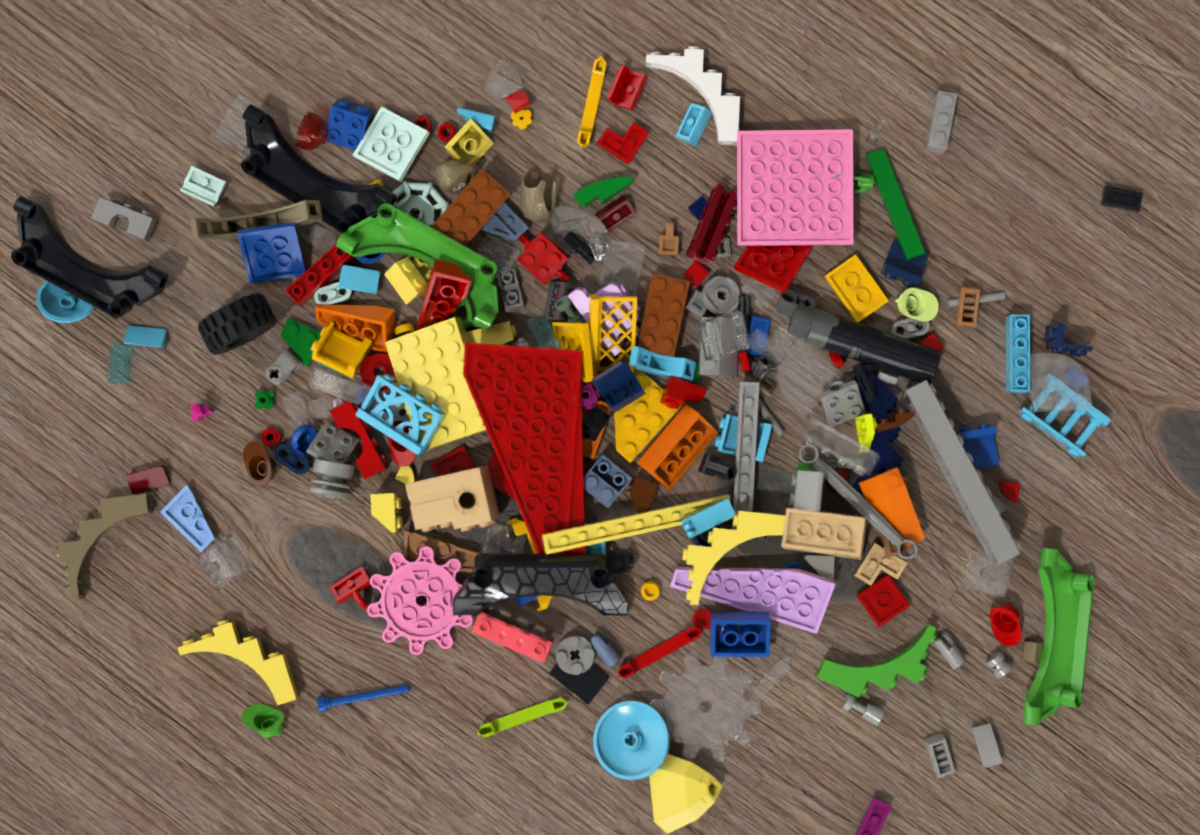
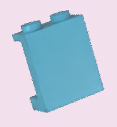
(727, 441)

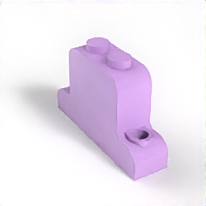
(580, 299)

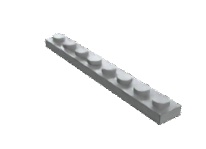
(746, 447)

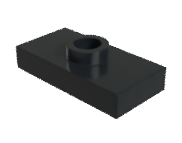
(1121, 199)

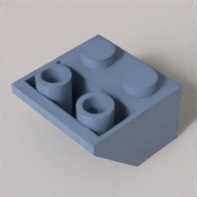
(605, 481)

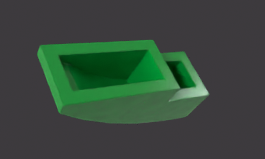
(601, 190)

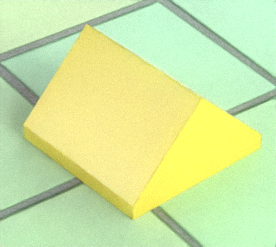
(469, 144)

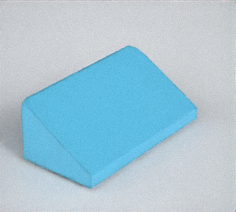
(693, 124)
(359, 279)
(145, 336)

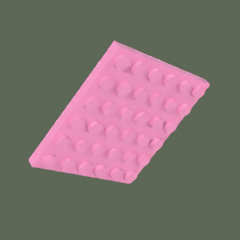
(791, 187)

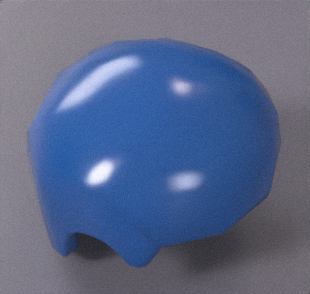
(303, 438)

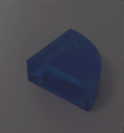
(697, 207)

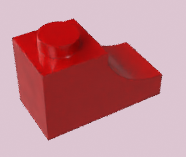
(679, 391)

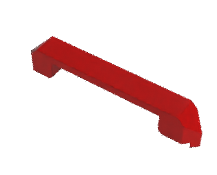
(661, 650)

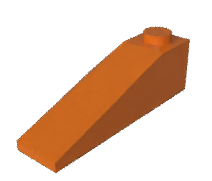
(360, 322)
(891, 500)

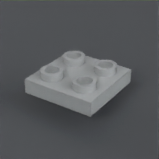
(841, 402)
(333, 444)

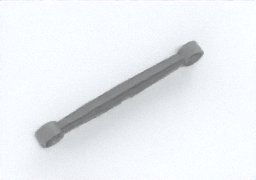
(857, 502)

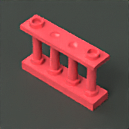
(512, 637)

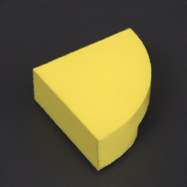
(405, 475)

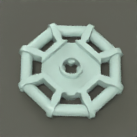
(420, 202)

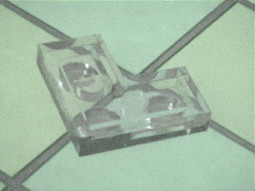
(774, 346)

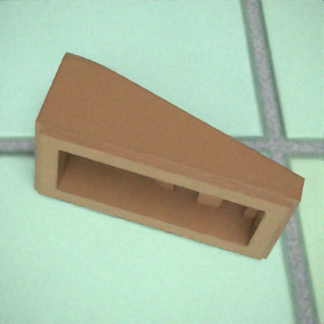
(973, 321)

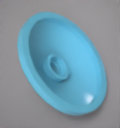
(53, 302)

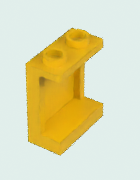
(340, 351)

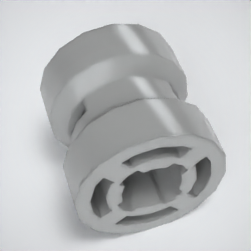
(999, 665)

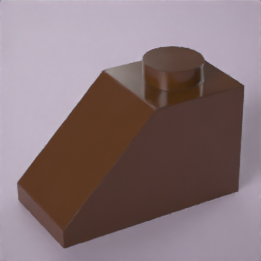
(642, 494)

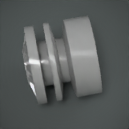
(331, 479)

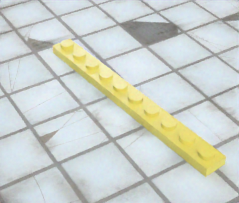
(624, 526)

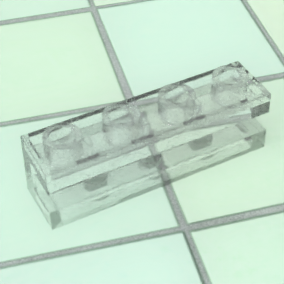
(840, 446)

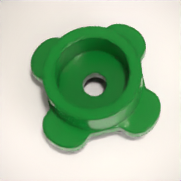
(269, 400)

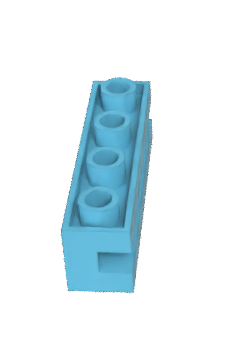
(1018, 354)

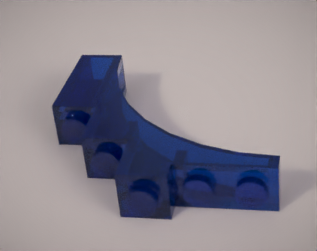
(877, 407)

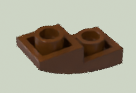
(901, 417)

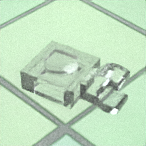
(320, 407)

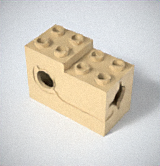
(454, 500)
(824, 533)

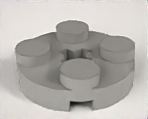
(710, 295)
(564, 657)

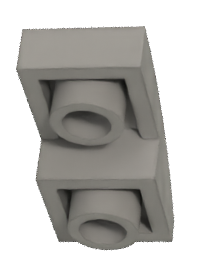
(510, 290)
(987, 745)

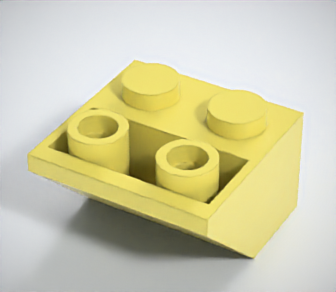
(409, 278)
(386, 509)

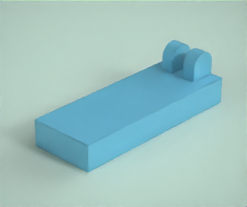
(708, 518)

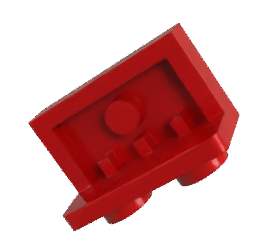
(626, 88)

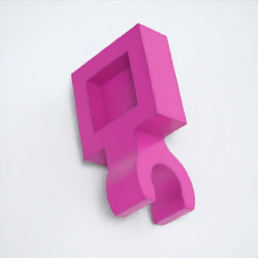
(200, 411)

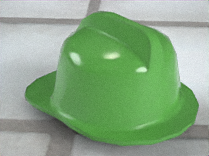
(263, 720)

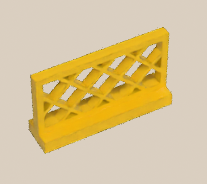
(595, 321)

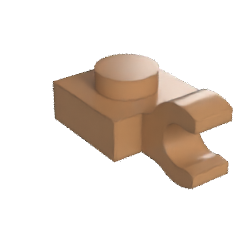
(668, 243)

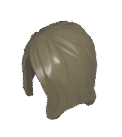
(535, 198)

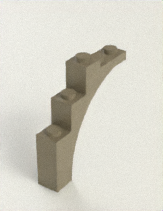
(226, 228)
(91, 532)

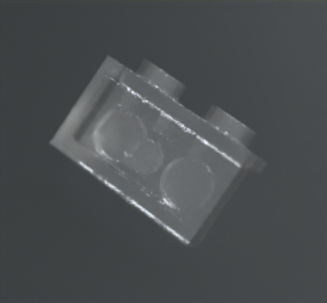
(763, 294)

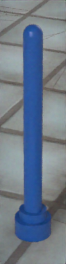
(326, 703)

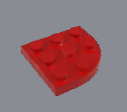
(773, 264)

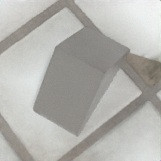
(821, 565)

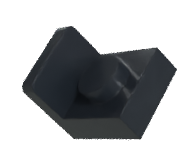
(620, 562)

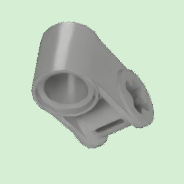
(285, 365)

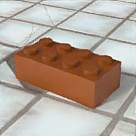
(472, 209)
(663, 315)

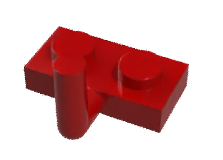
(351, 586)

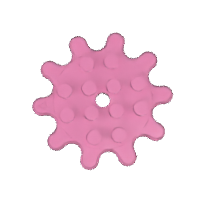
(400, 606)

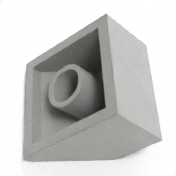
(806, 490)

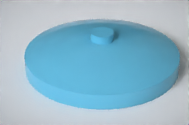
(631, 740)

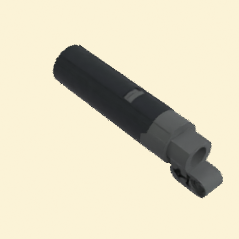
(857, 340)

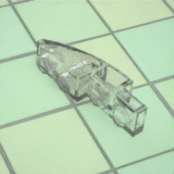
(341, 386)

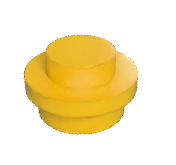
(650, 590)

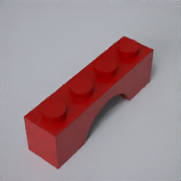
(370, 461)

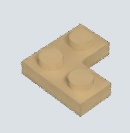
(875, 562)

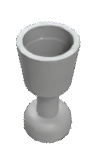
(869, 712)

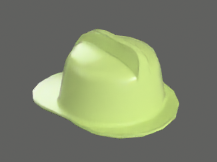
(918, 304)

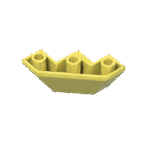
(681, 793)

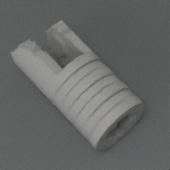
(949, 650)

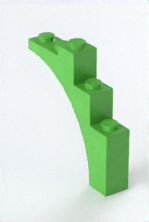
(907, 664)

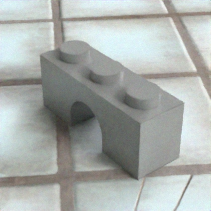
(941, 123)
(108, 212)

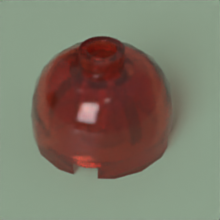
(311, 132)

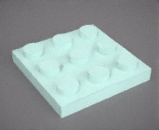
(391, 144)

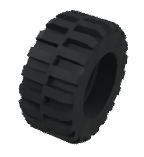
(236, 323)

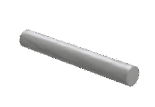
(983, 298)
(770, 419)

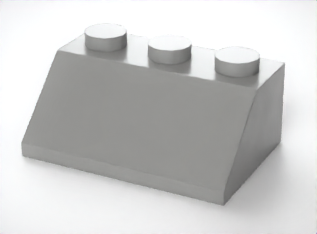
(717, 368)

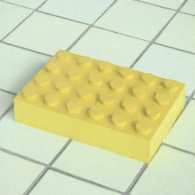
(433, 366)

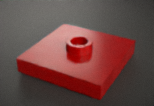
(883, 600)

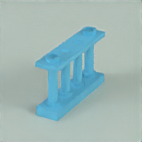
(1096, 419)

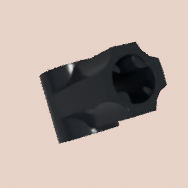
(714, 466)

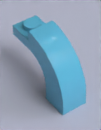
(662, 365)

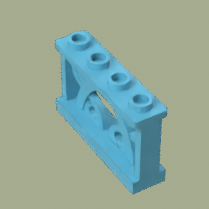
(375, 417)

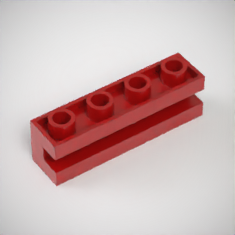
(318, 275)

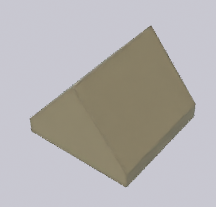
(765, 388)
(1032, 651)

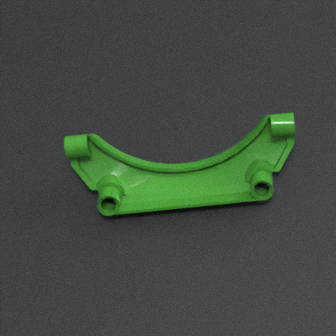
(411, 237)
(1065, 641)

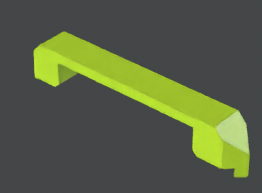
(522, 716)

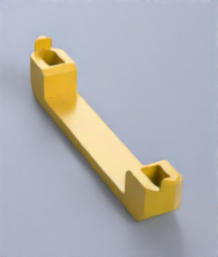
(592, 101)
(520, 529)

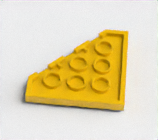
(641, 419)

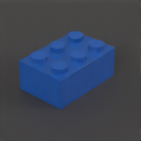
(740, 634)

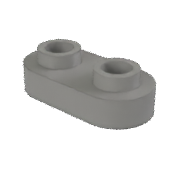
(909, 328)

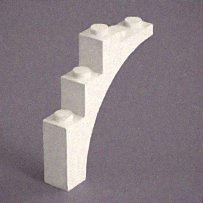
(708, 83)

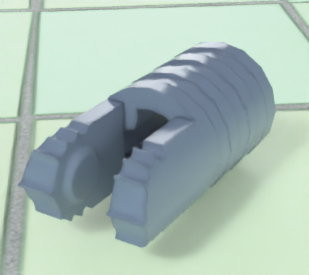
(605, 650)

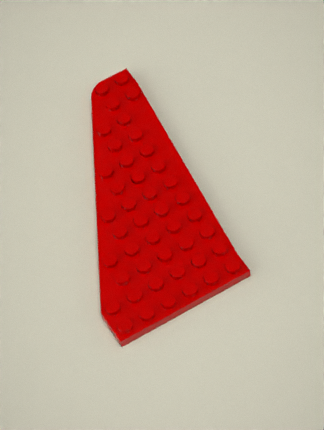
(535, 426)

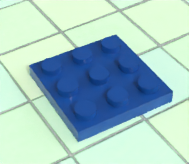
(271, 252)

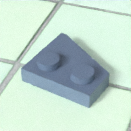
(506, 224)

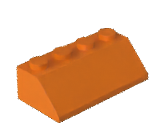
(677, 447)

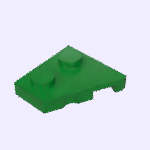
(300, 339)

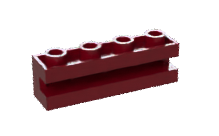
(712, 224)

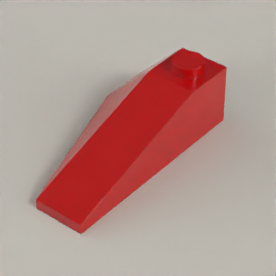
(444, 292)

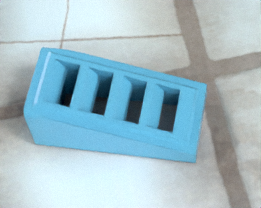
(483, 120)

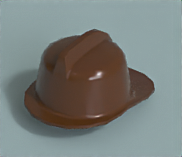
(258, 464)

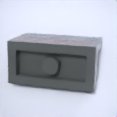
(556, 291)

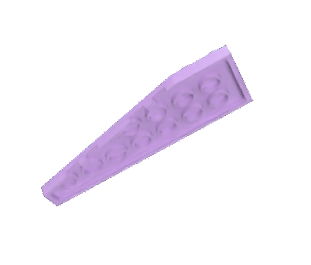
(787, 594)

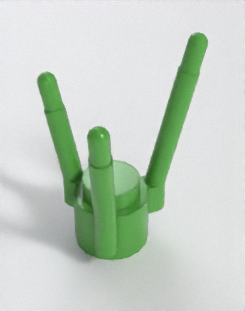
(863, 180)

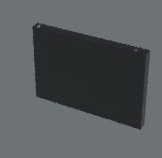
(583, 685)

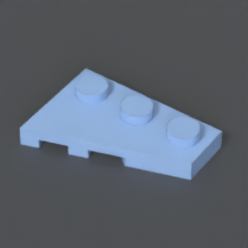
(189, 519)

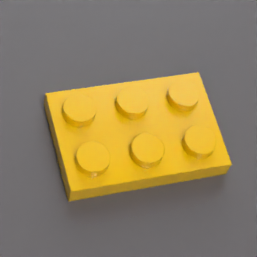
(856, 288)

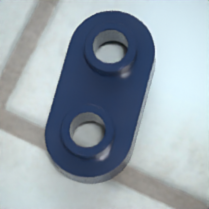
(292, 459)

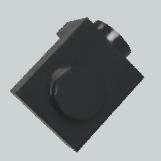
(594, 423)

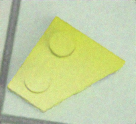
(865, 429)

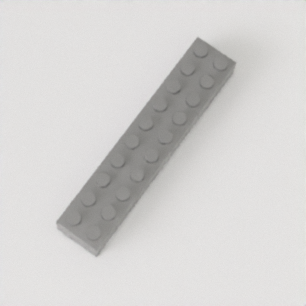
(961, 474)

